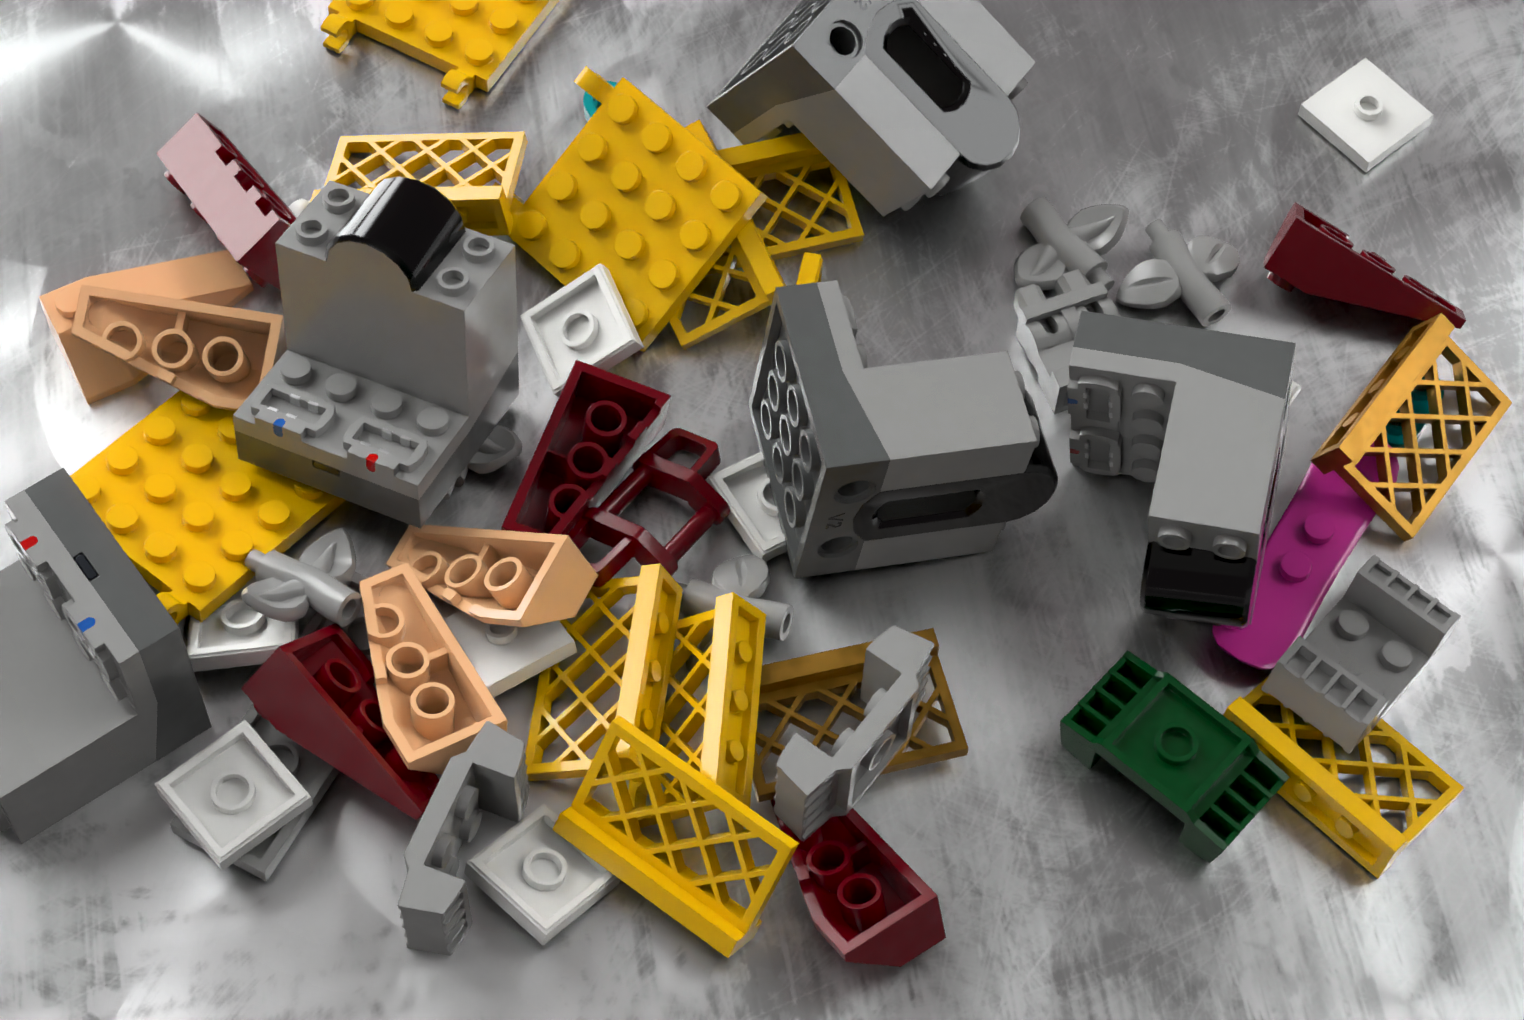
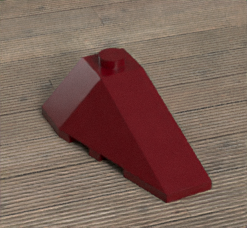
(1322, 263)
(326, 701)
(864, 894)

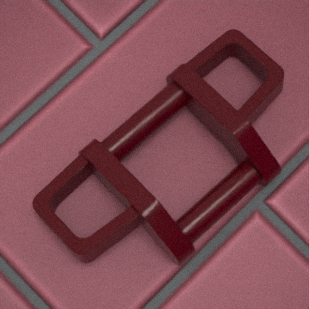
(656, 471)

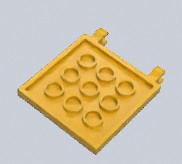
(460, 37)
(638, 201)
(194, 508)

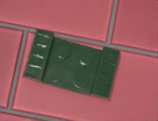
(1174, 752)

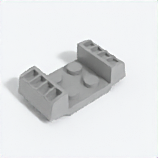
(1361, 654)
(483, 777)
(820, 786)

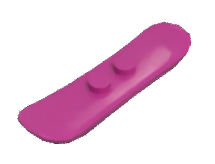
(1302, 563)

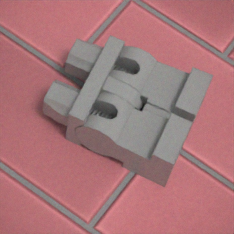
(1050, 325)

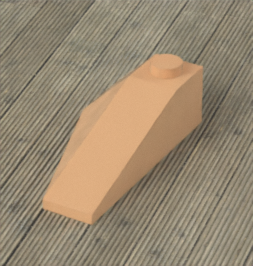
(200, 278)
(191, 345)
(498, 573)
(423, 679)

